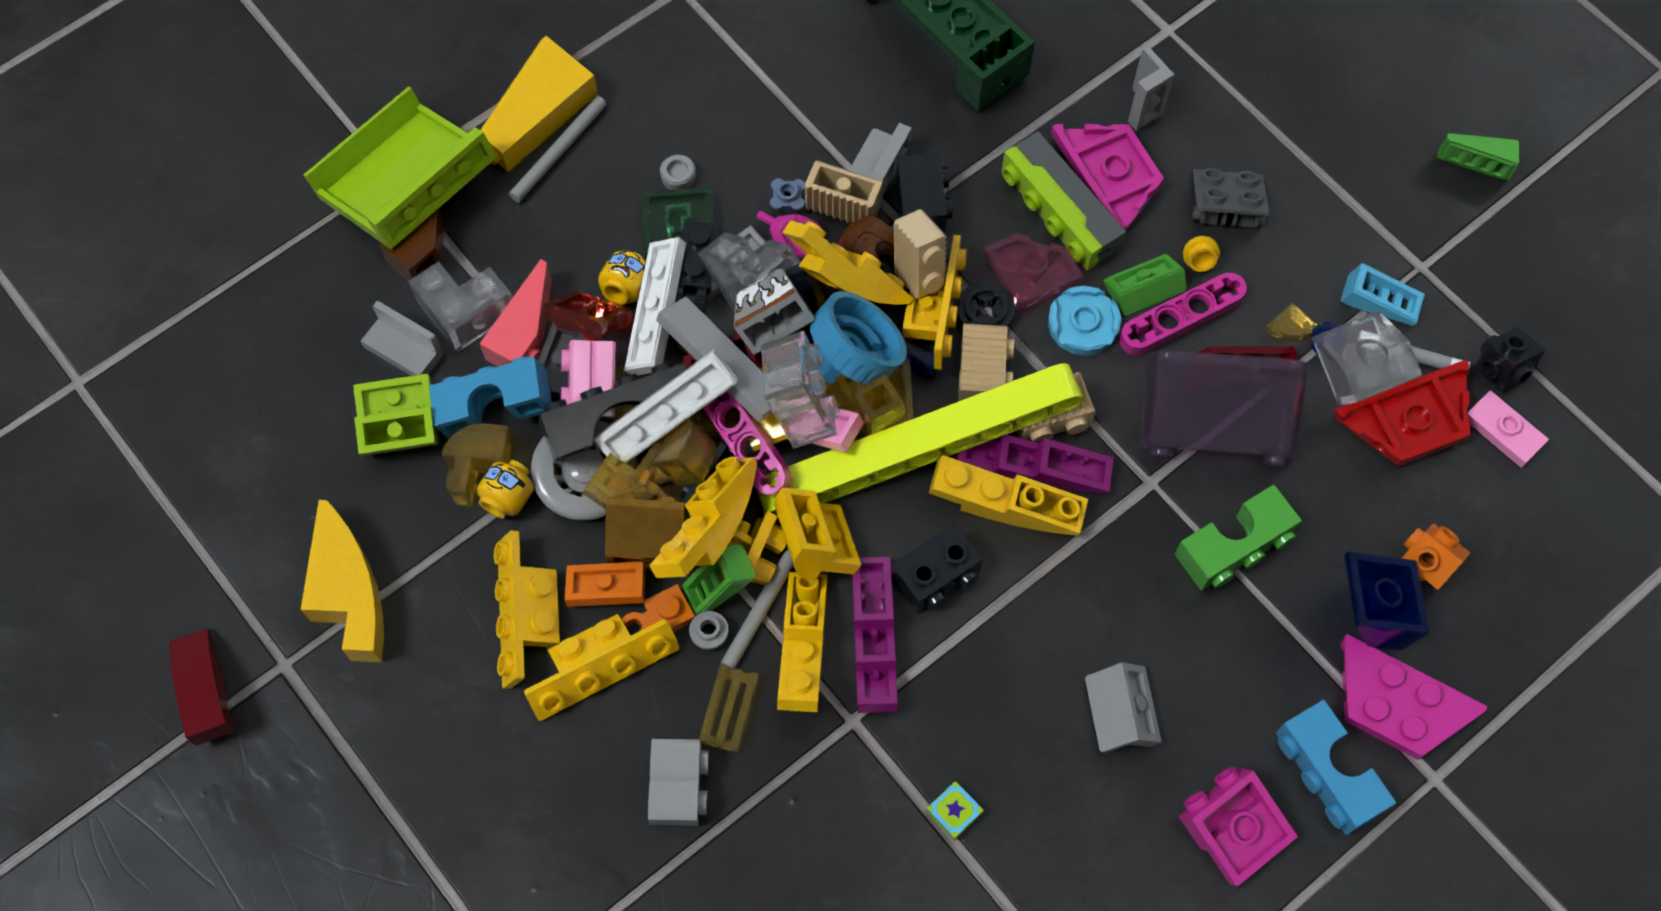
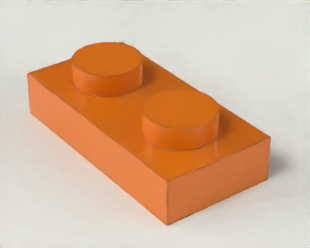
(605, 584)

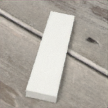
(656, 293)
(667, 408)

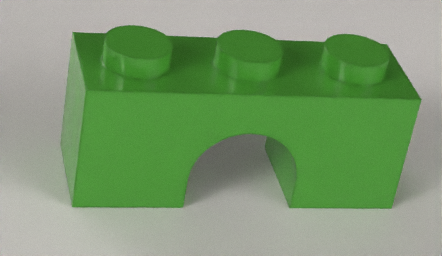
(1214, 558)

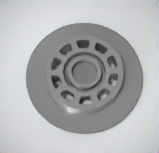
(576, 474)

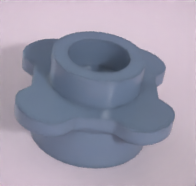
(790, 203)

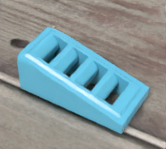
(1365, 300)

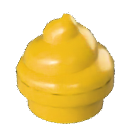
(1201, 253)

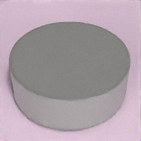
(677, 172)

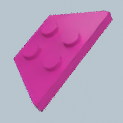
(1111, 166)
(1401, 702)

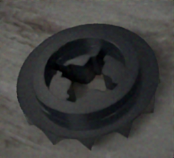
(986, 294)

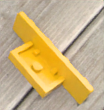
(934, 313)
(526, 608)
(597, 661)

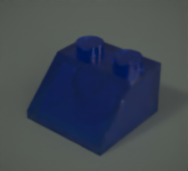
(1386, 600)

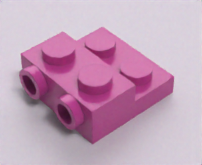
(1237, 824)

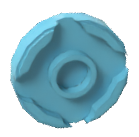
(1084, 320)

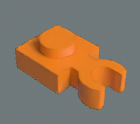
(665, 605)

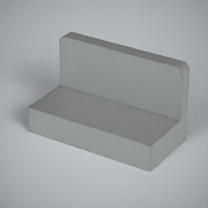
(1151, 89)
(880, 152)
(402, 342)
(1122, 707)

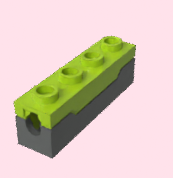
(1062, 201)

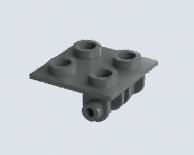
(1229, 193)

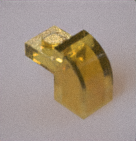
(875, 402)
(474, 451)
(685, 453)
(618, 478)

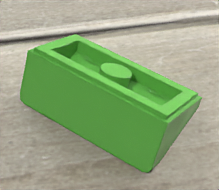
(1146, 284)

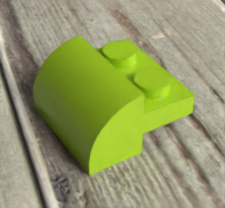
(394, 415)

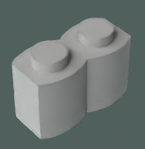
(675, 782)

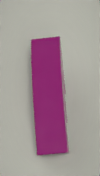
(1045, 462)
(874, 636)

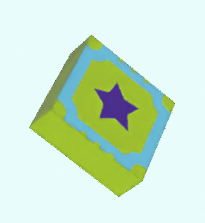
(954, 810)

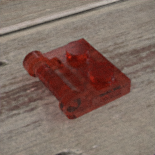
(582, 313)

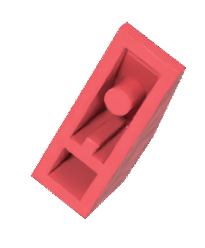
(520, 326)

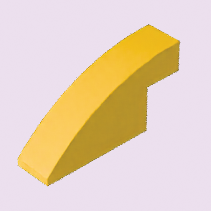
(343, 587)

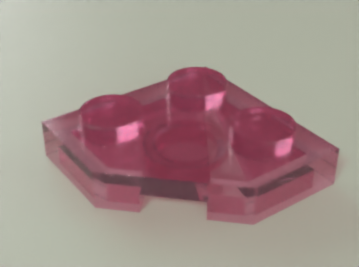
(1032, 269)

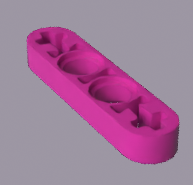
(1185, 317)
(740, 434)

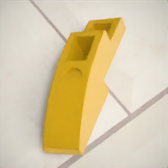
(845, 269)
(1008, 500)
(714, 518)
(802, 644)

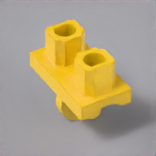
(764, 534)

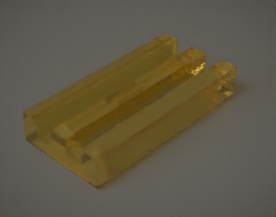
(736, 676)

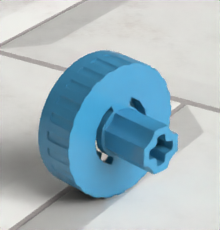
(856, 339)

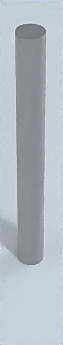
(557, 149)
(758, 612)

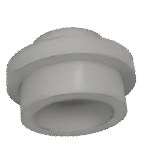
(713, 640)

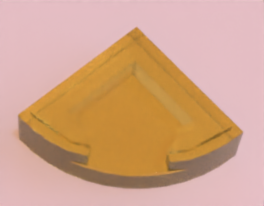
(1291, 324)

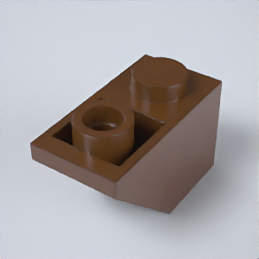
(419, 248)

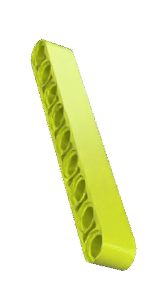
(934, 434)

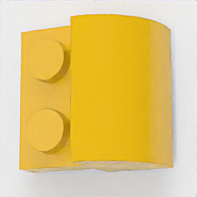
(815, 534)

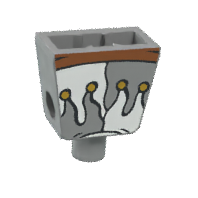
(769, 310)

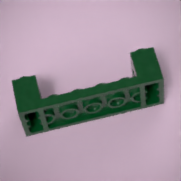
(980, 39)

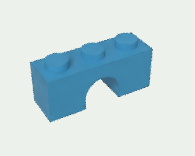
(462, 400)
(1347, 799)

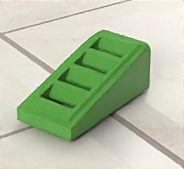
(1482, 154)
(719, 580)

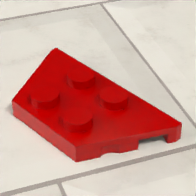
(1414, 416)

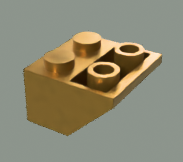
(640, 527)

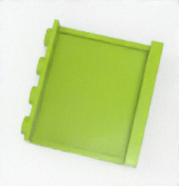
(399, 168)

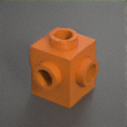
(1436, 553)

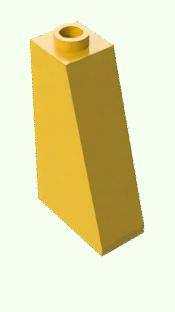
(538, 103)

